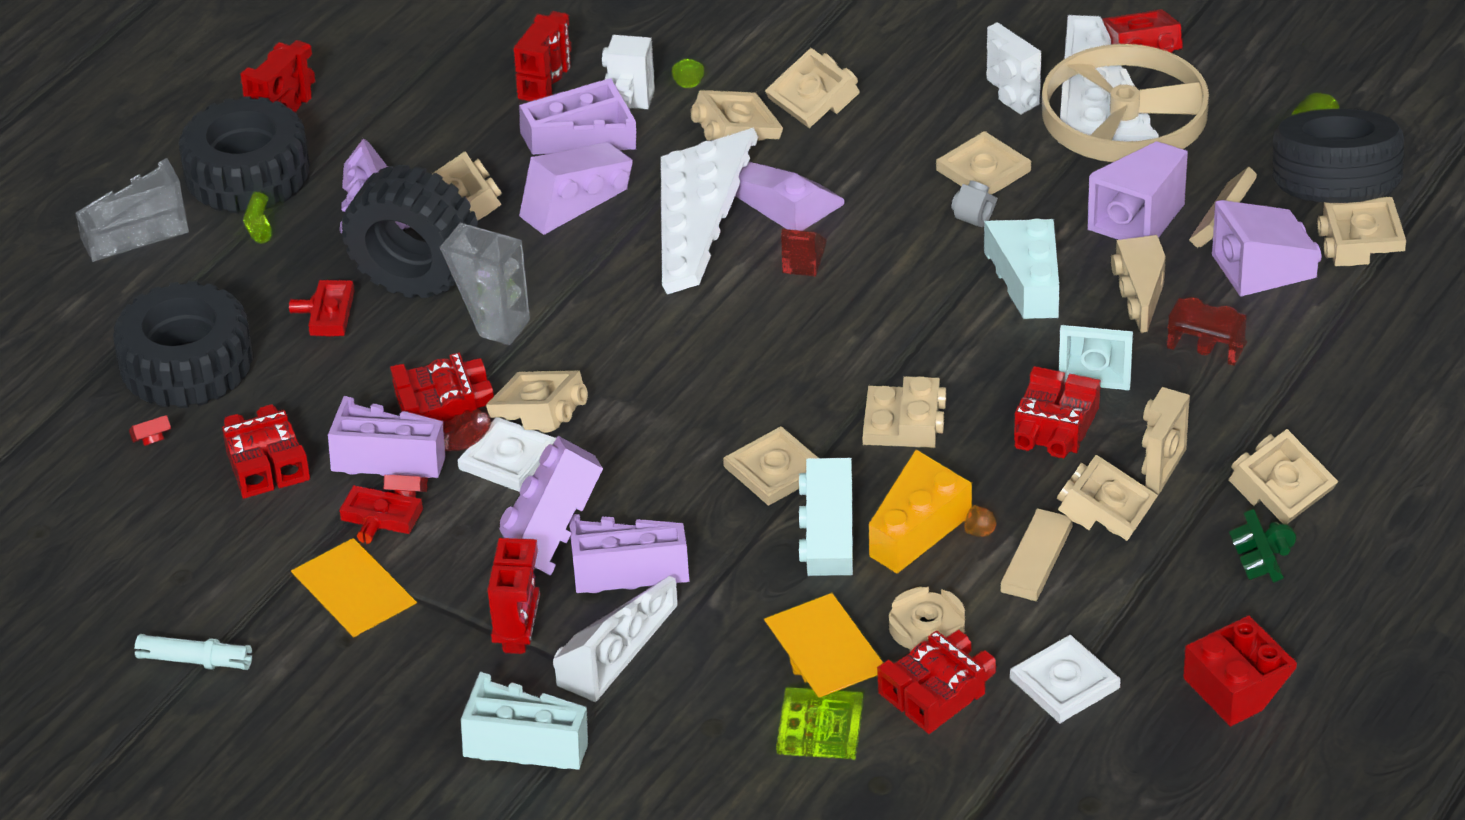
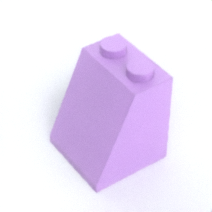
(1138, 192)
(1262, 247)

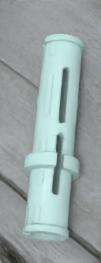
(208, 653)

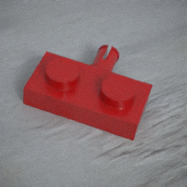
(327, 308)
(380, 511)

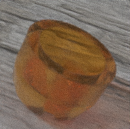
(979, 521)

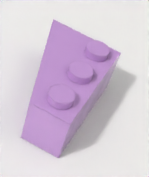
(578, 120)
(571, 183)
(385, 443)
(551, 498)
(626, 555)

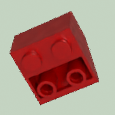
(1237, 669)

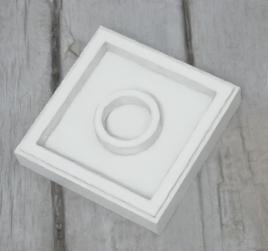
(505, 454)
(1065, 678)

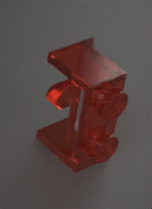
(1209, 324)

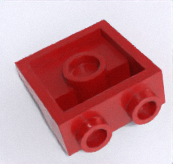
(1147, 29)

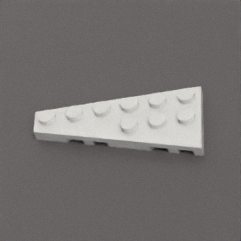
(1085, 103)
(695, 195)

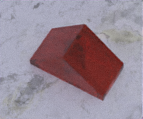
(801, 252)

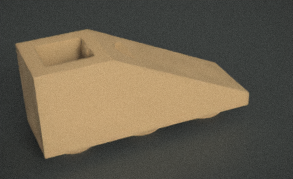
(1141, 274)

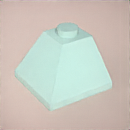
(1097, 355)

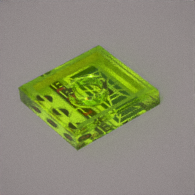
(820, 725)

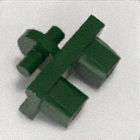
(1276, 539)

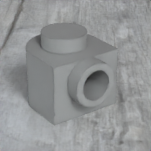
(973, 203)

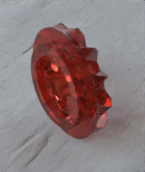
(465, 430)

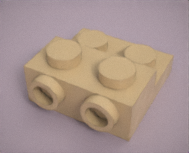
(813, 88)
(732, 112)
(470, 180)
(1360, 229)
(539, 399)
(905, 414)
(1165, 436)
(1282, 476)
(1106, 496)

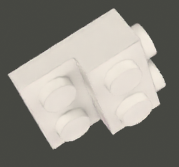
(1013, 68)

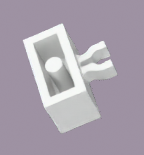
(631, 69)

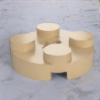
(917, 603)

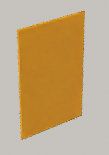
(353, 587)
(825, 644)

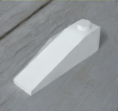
(607, 646)

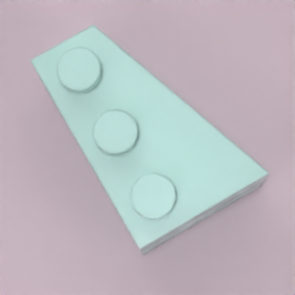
(1027, 263)
(827, 517)
(522, 728)

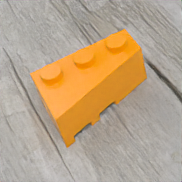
(918, 512)

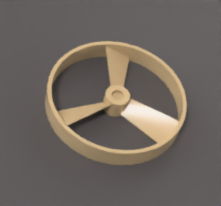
(1127, 100)

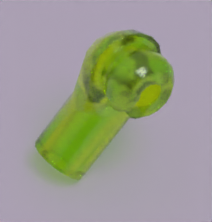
(255, 219)

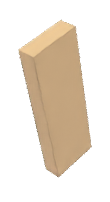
(1234, 192)
(1036, 555)

